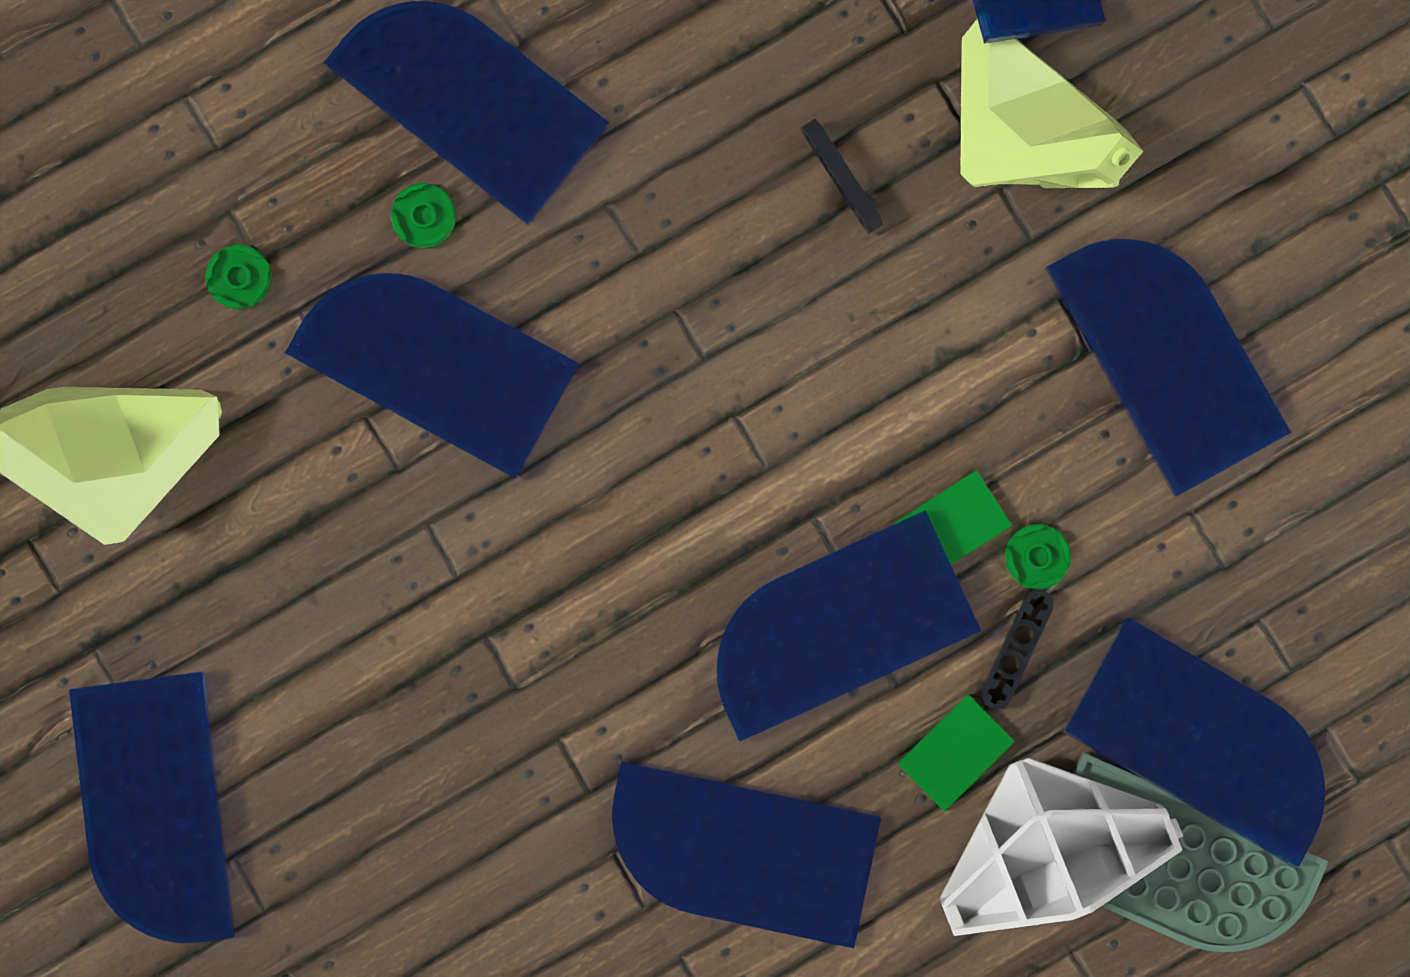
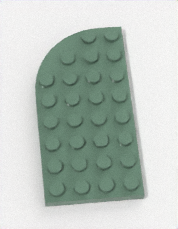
(1219, 887)

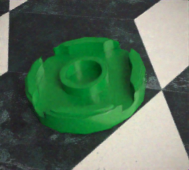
(423, 215)
(238, 277)
(1037, 556)

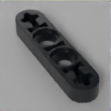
(841, 176)
(1021, 651)

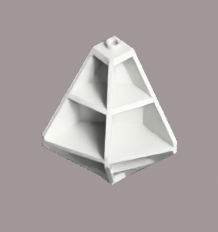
(1054, 850)

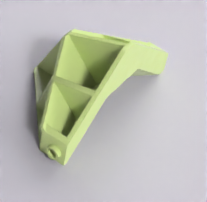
(1032, 123)
(105, 451)

